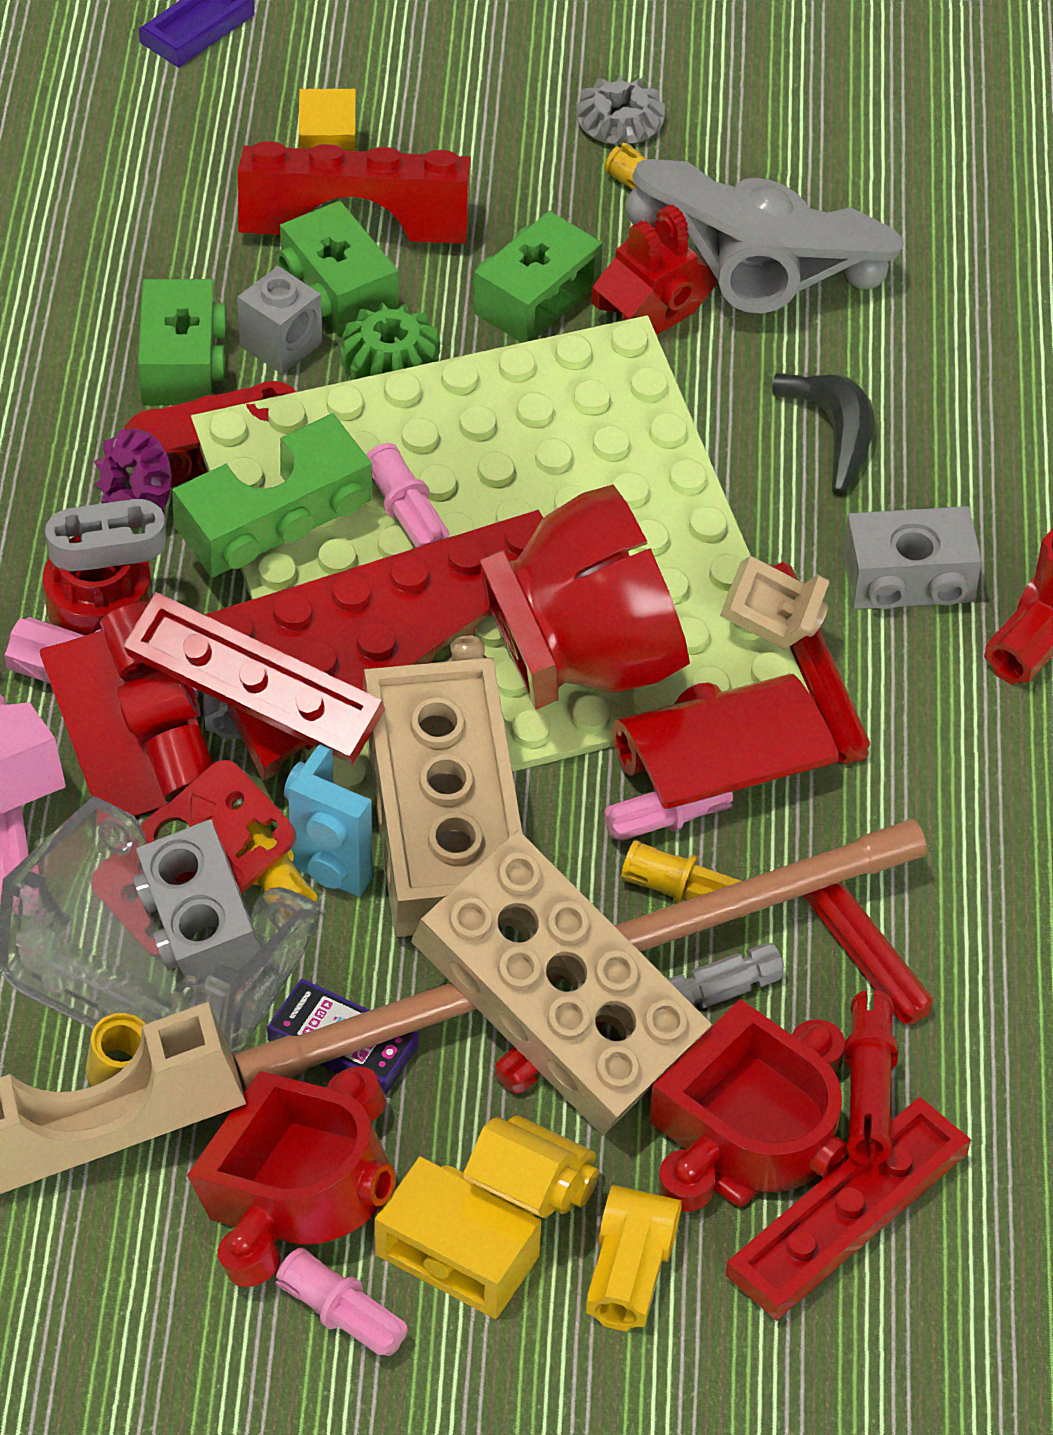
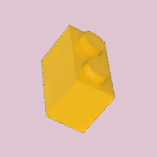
(457, 1237)

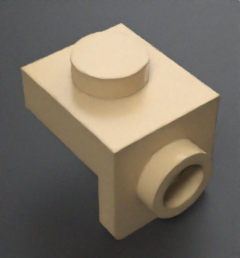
(775, 603)

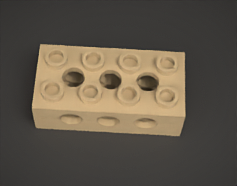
(438, 779)
(569, 939)

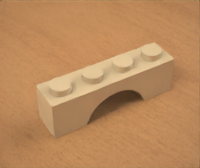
(172, 1081)

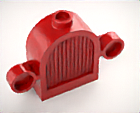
(751, 1107)
(293, 1168)

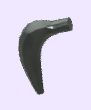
(849, 414)

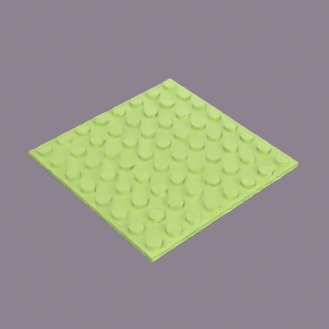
(512, 438)

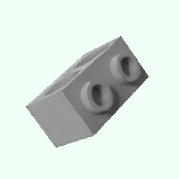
(203, 902)

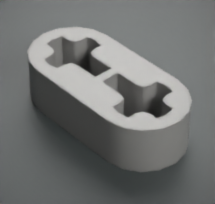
(105, 535)

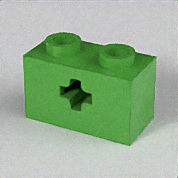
(339, 262)
(537, 277)
(178, 340)

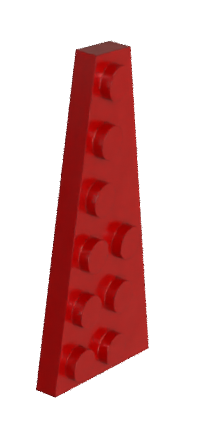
(373, 617)

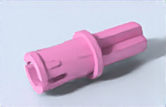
(405, 496)
(646, 814)
(341, 1302)

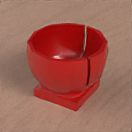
(583, 605)

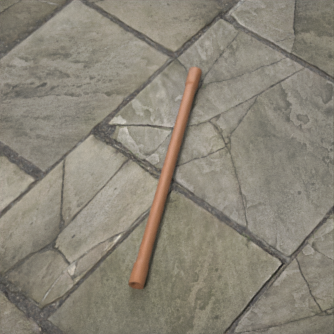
(868, 854)

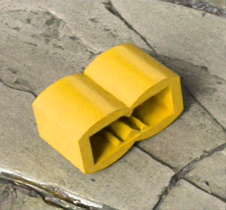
(532, 1166)

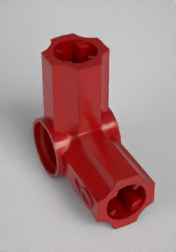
(1027, 637)

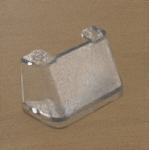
(89, 949)

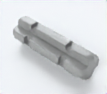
(731, 976)

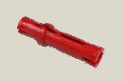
(871, 1056)

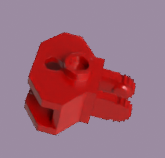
(655, 272)

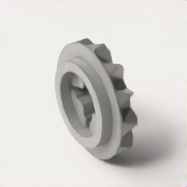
(626, 125)

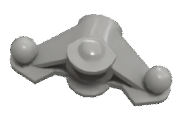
(763, 234)

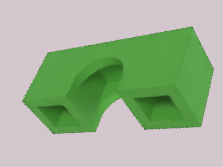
(235, 523)

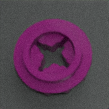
(150, 474)

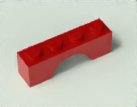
(421, 190)

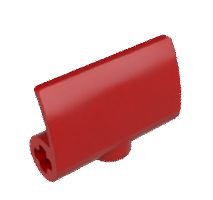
(126, 719)
(725, 739)

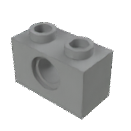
(911, 557)

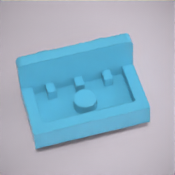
(329, 825)

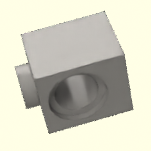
(280, 320)

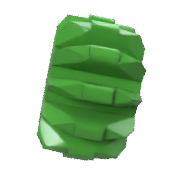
(388, 342)

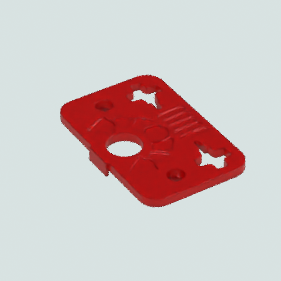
(213, 798)

